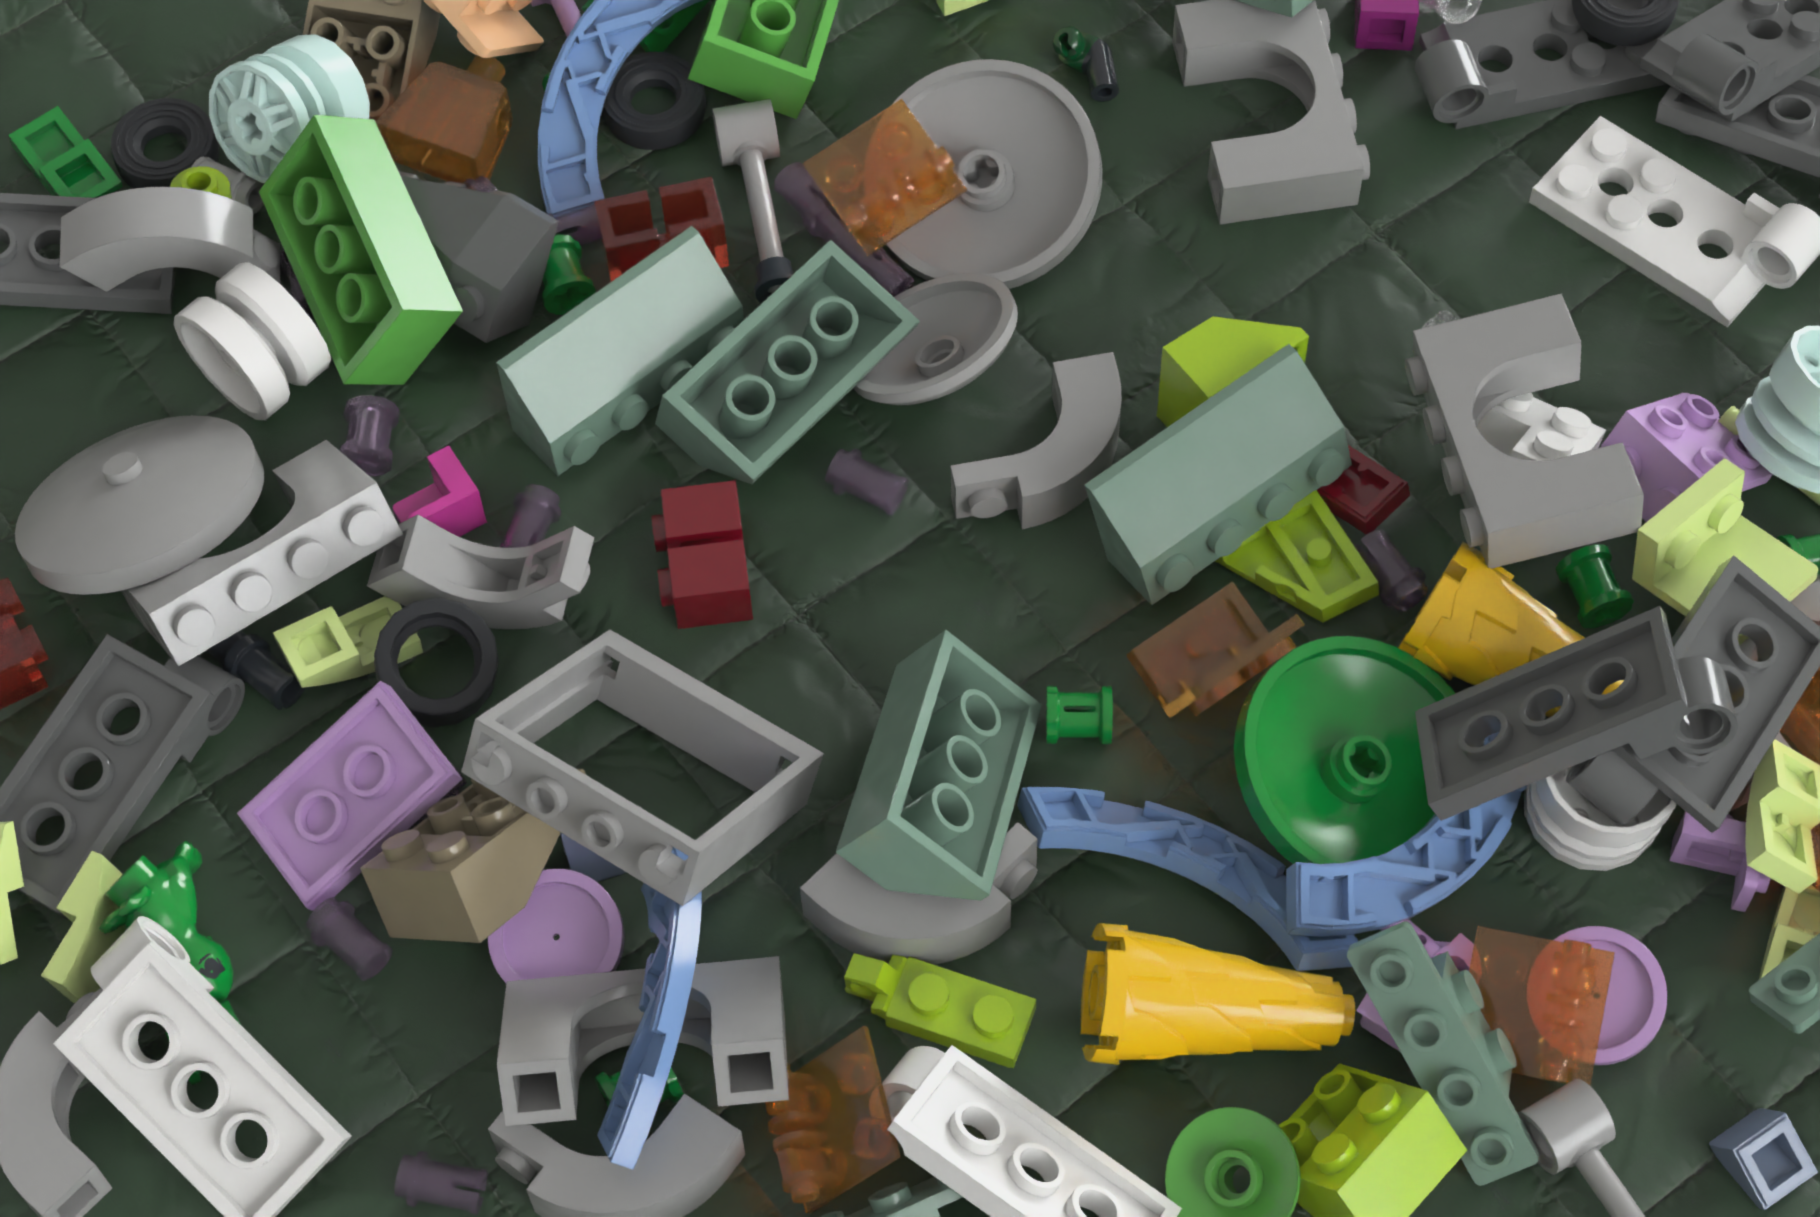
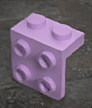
(1677, 444)

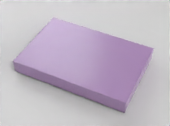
(348, 795)

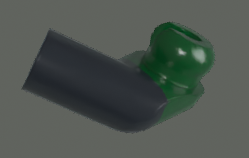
(1090, 57)

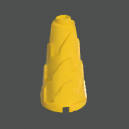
(1483, 624)
(1174, 999)

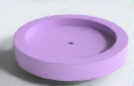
(565, 906)
(1635, 993)

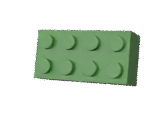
(764, 49)
(359, 251)

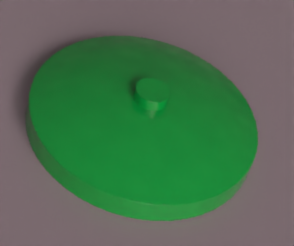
(1335, 749)

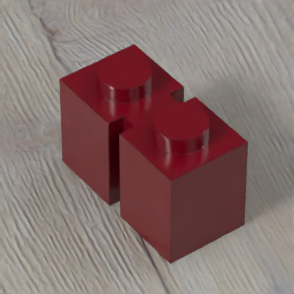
(705, 555)

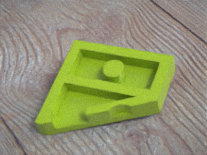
(1306, 561)

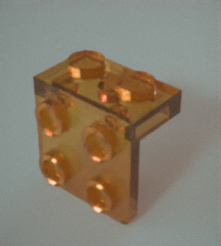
(1209, 652)

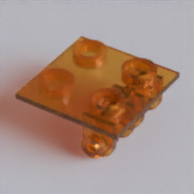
(885, 177)
(1544, 999)
(833, 1123)

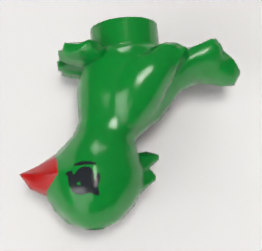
(169, 898)

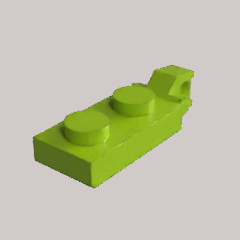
(944, 1006)

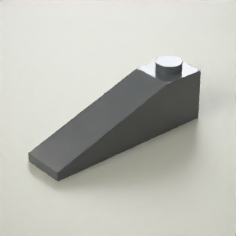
(489, 249)

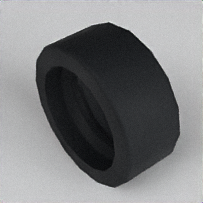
(448, 615)

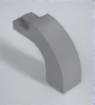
(161, 229)
(1052, 474)
(502, 585)
(919, 926)
(34, 1122)
(672, 1177)

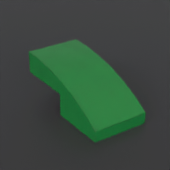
(63, 158)

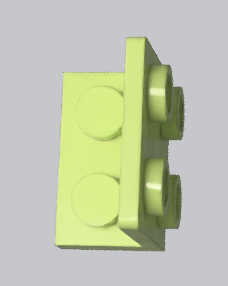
(1701, 531)

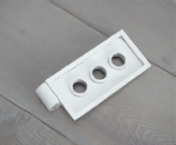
(1759, 238)
(151, 979)
(939, 1092)

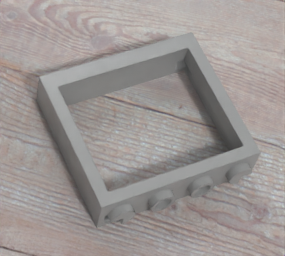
(672, 707)

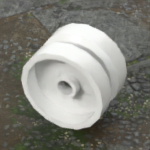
(252, 341)

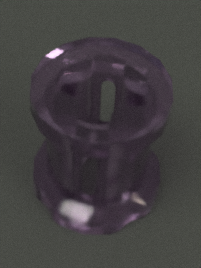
(369, 433)

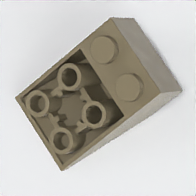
(382, 38)
(460, 868)

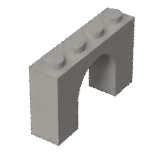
(1285, 171)
(1511, 503)
(331, 525)
(567, 1022)

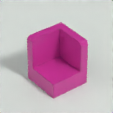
(450, 501)

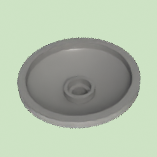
(959, 336)

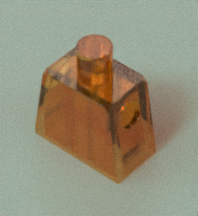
(450, 121)

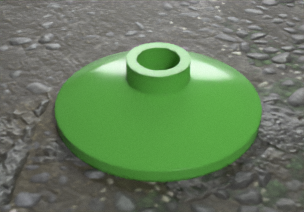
(1214, 1148)

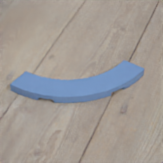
(578, 93)
(1187, 847)
(1402, 882)
(654, 1045)

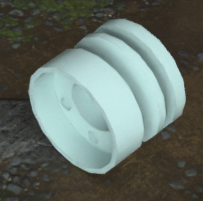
(272, 96)
(1783, 414)

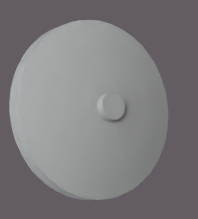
(1025, 167)
(139, 505)

